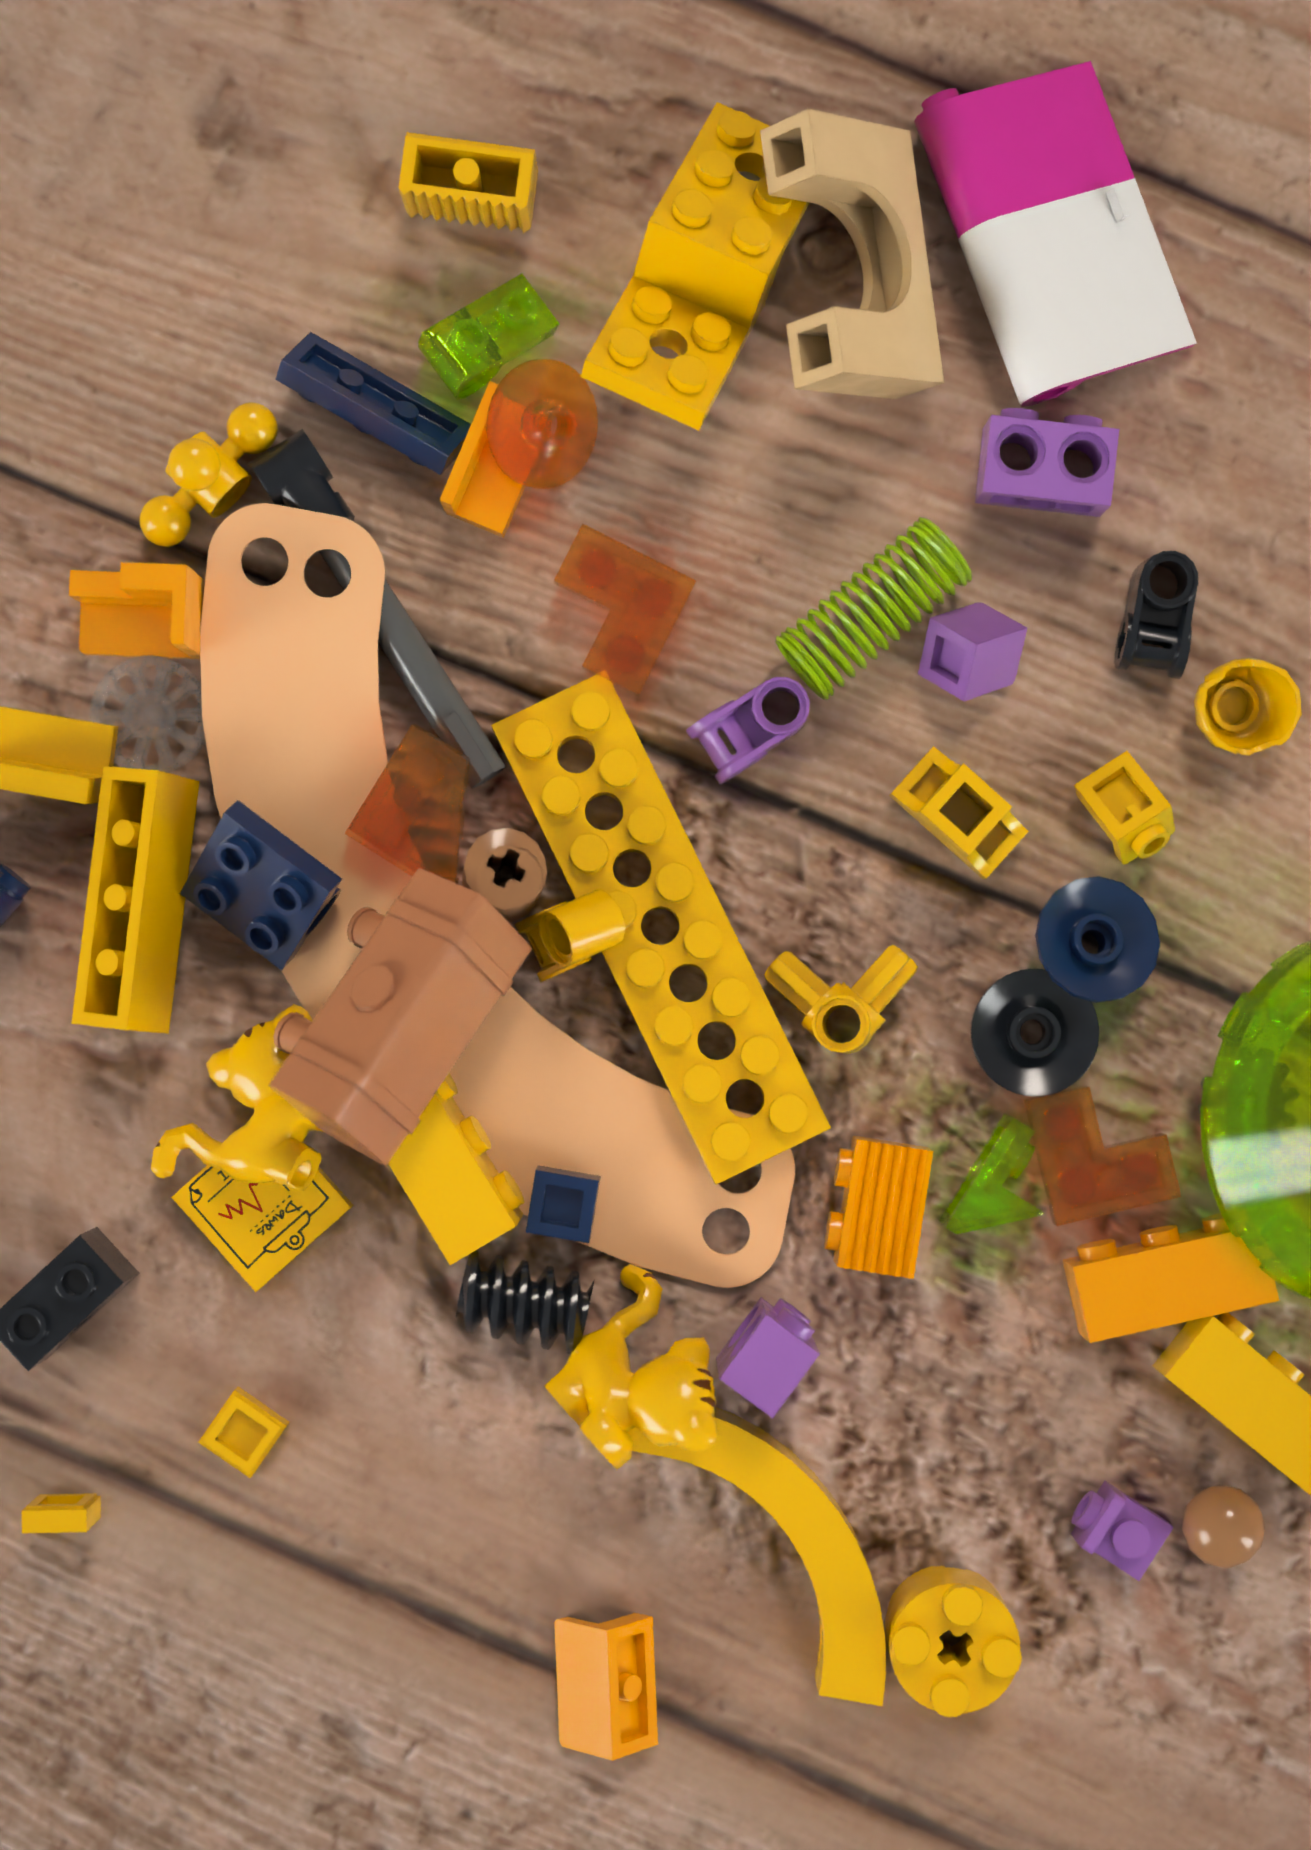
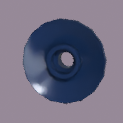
(1123, 931)

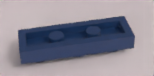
(373, 402)

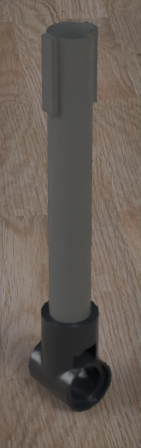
(299, 479)

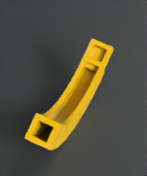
(850, 1615)

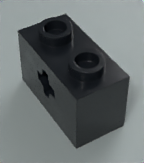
(63, 1297)

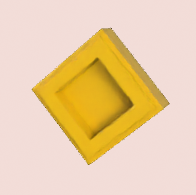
(243, 1432)
(61, 1513)

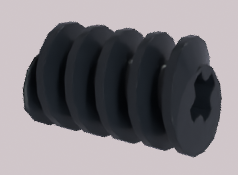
(523, 1302)

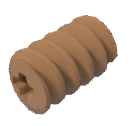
(508, 849)

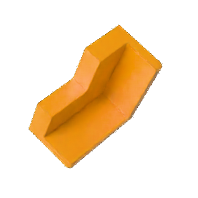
(139, 610)

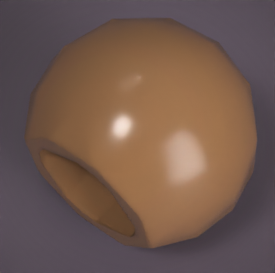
(1223, 1526)

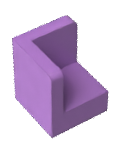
(972, 651)

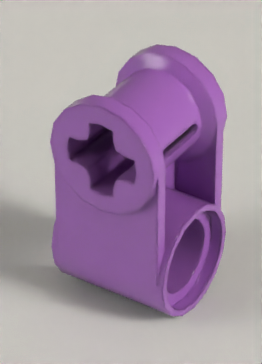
(747, 728)

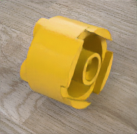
(956, 1676)

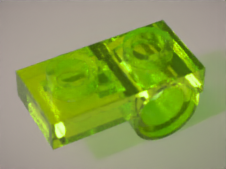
(486, 335)

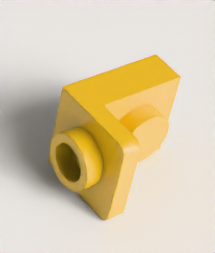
(1127, 808)

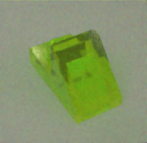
(981, 1198)

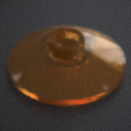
(522, 420)

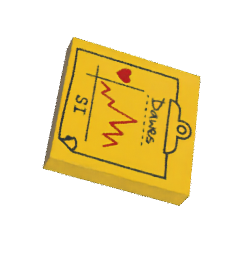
(260, 1223)

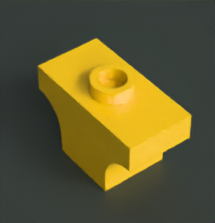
(960, 811)

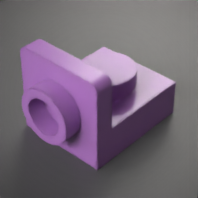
(1119, 1529)

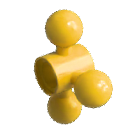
(208, 474)

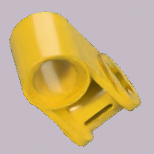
(573, 932)

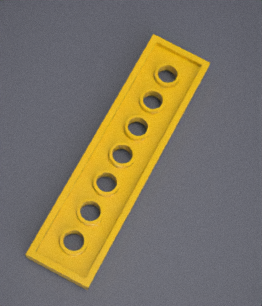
(704, 938)

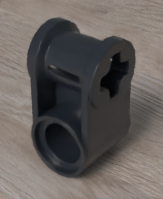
(1158, 620)

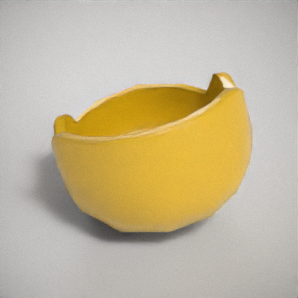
(1247, 706)

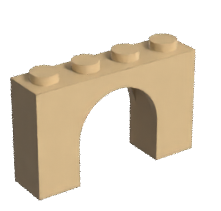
(870, 184)

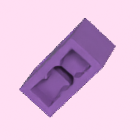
(1047, 481)
(768, 1355)

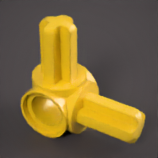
(819, 1000)

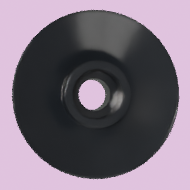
(1061, 1053)

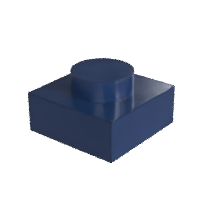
(563, 1204)

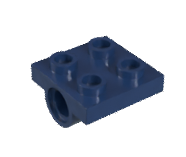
(261, 885)

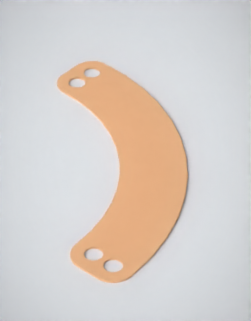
(302, 745)

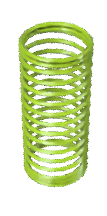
(935, 550)

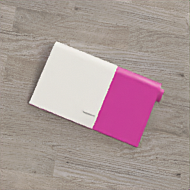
(1053, 229)

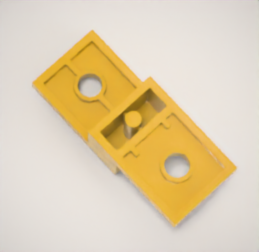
(697, 275)

